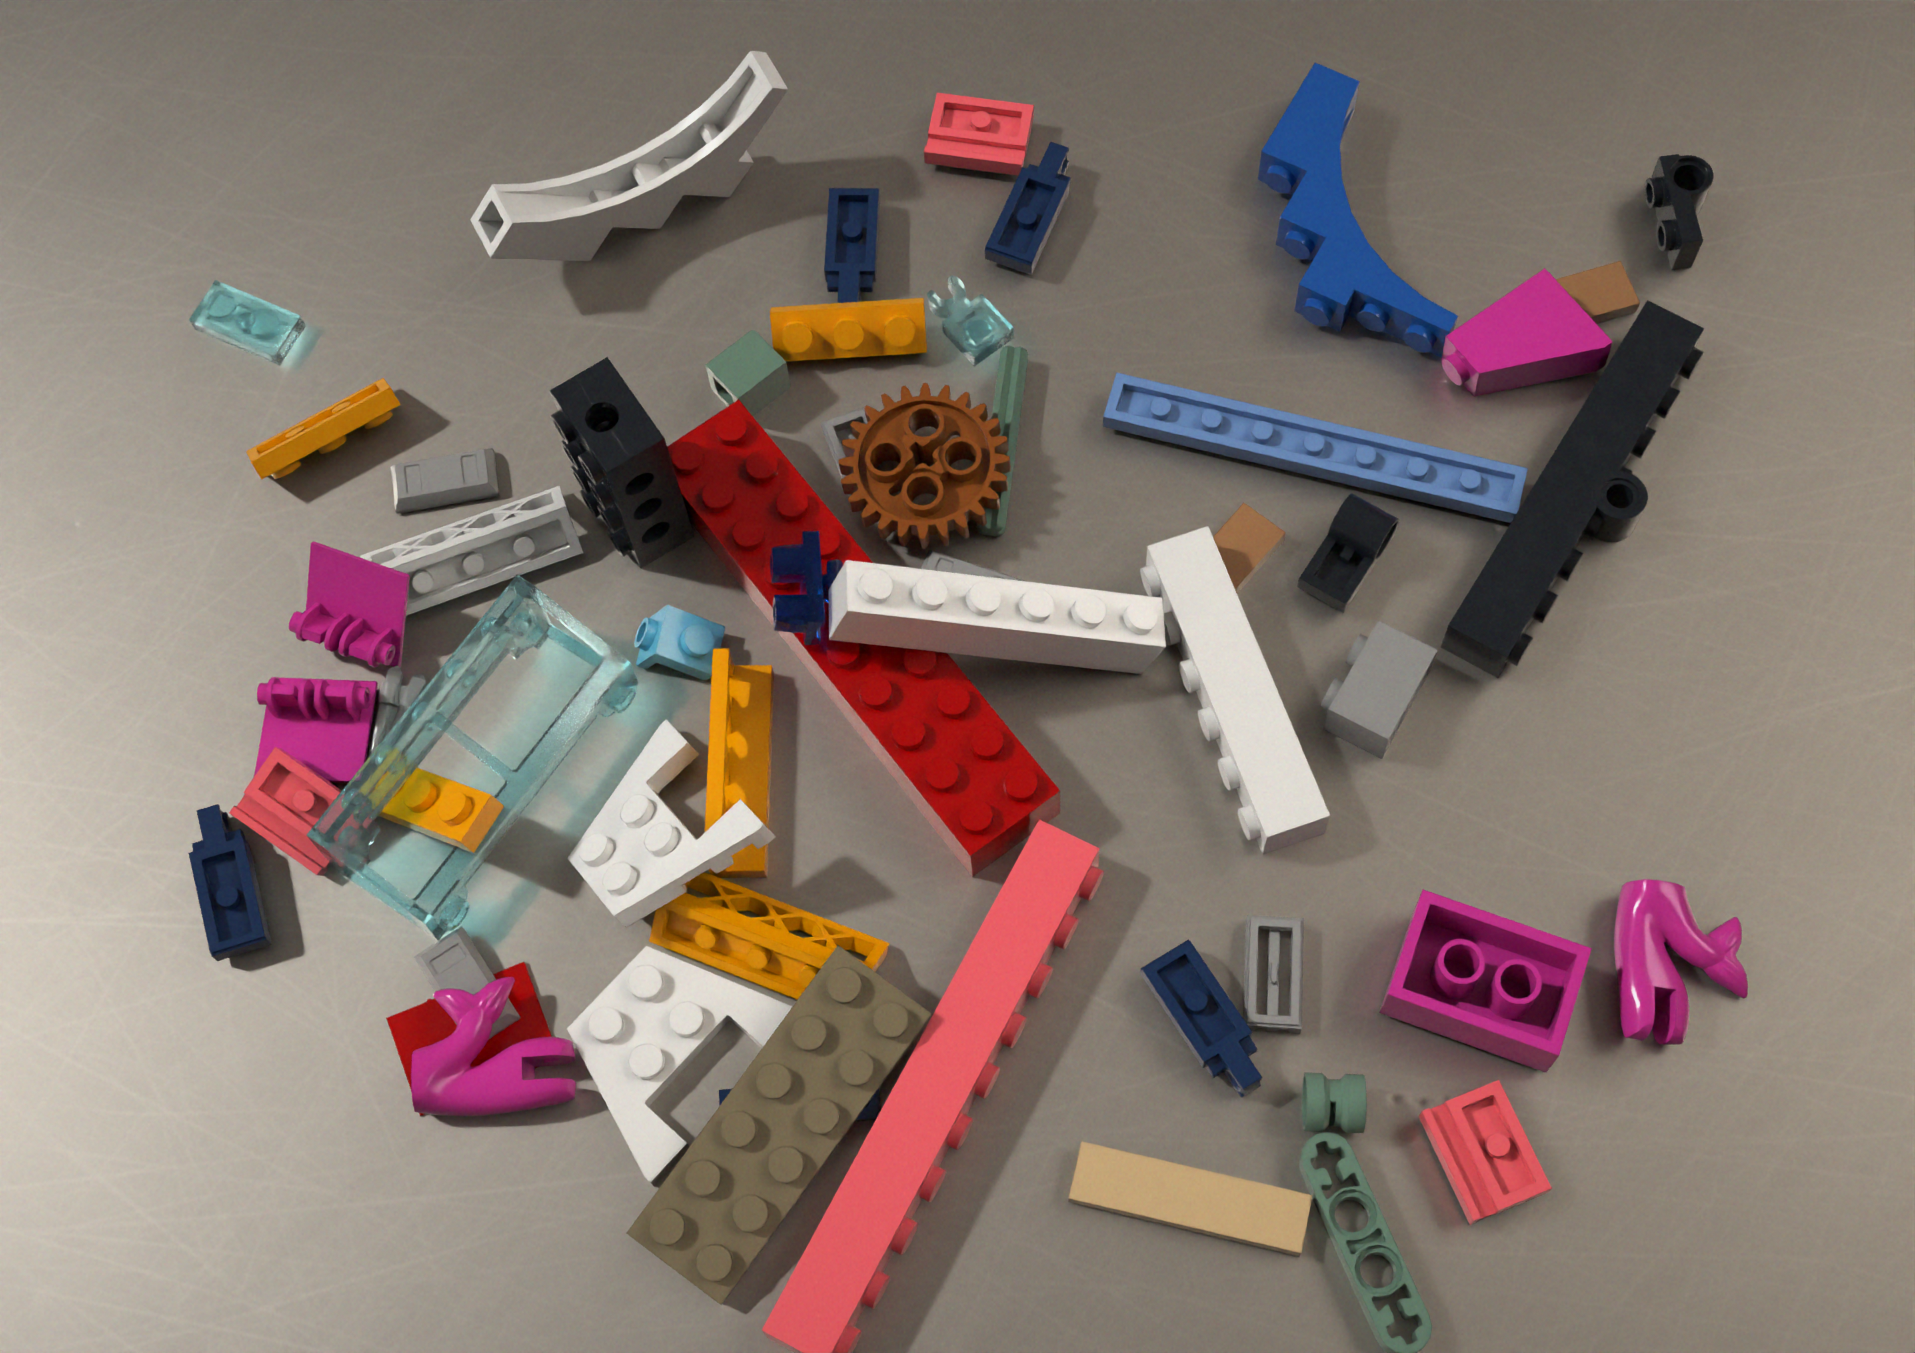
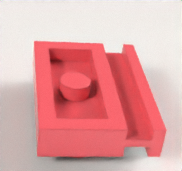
(979, 134)
(284, 806)
(1484, 1152)

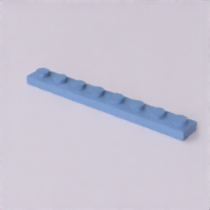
(1315, 447)

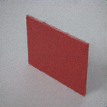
(431, 1023)

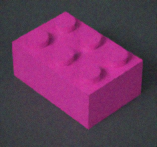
(1486, 981)

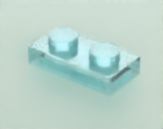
(247, 322)

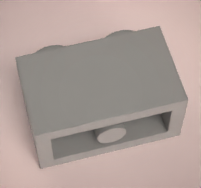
(1378, 689)

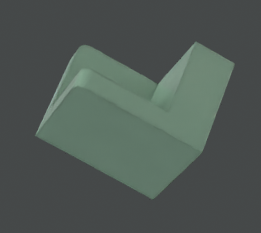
(749, 372)

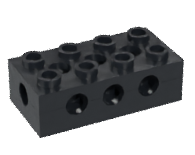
(621, 463)

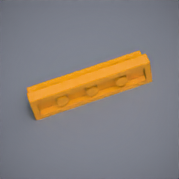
(740, 751)
(756, 946)

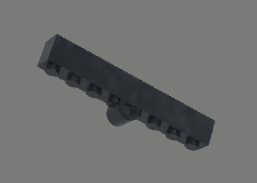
(1578, 492)

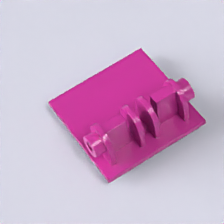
(353, 607)
(318, 723)

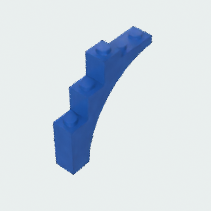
(1319, 226)

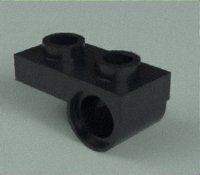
(1678, 208)
(1348, 552)

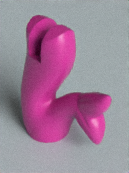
(1646, 977)
(503, 1084)

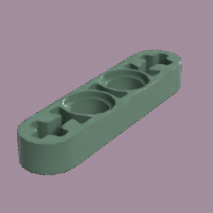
(1356, 1246)

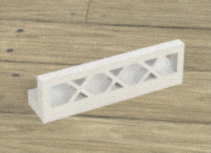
(483, 549)

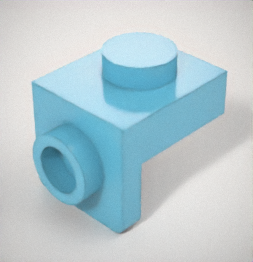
(678, 641)

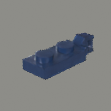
(1031, 212)
(852, 242)
(227, 887)
(1204, 1015)

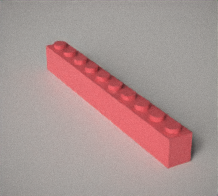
(934, 1094)

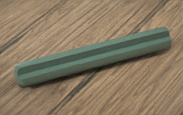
(1007, 409)

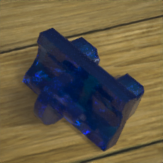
(802, 564)

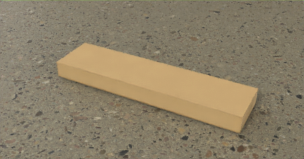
(1190, 1198)

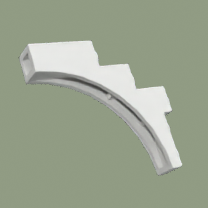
(640, 189)

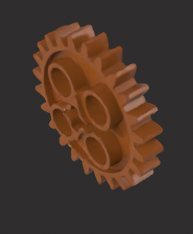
(892, 438)

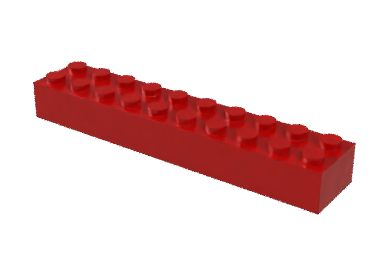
(904, 702)

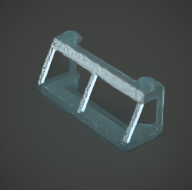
(509, 627)

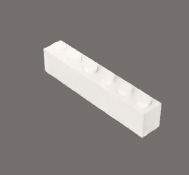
(995, 617)
(1235, 691)

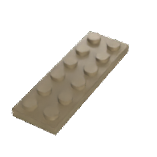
(779, 1125)

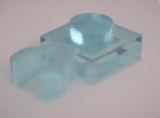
(970, 325)

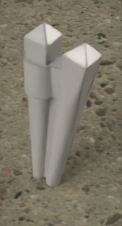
(394, 702)

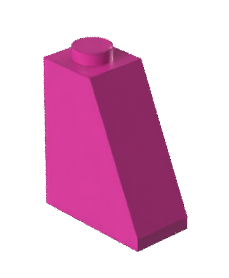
(1525, 340)

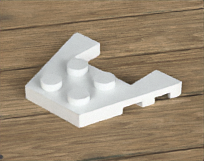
(641, 851)
(649, 1031)

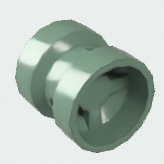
(1346, 1106)

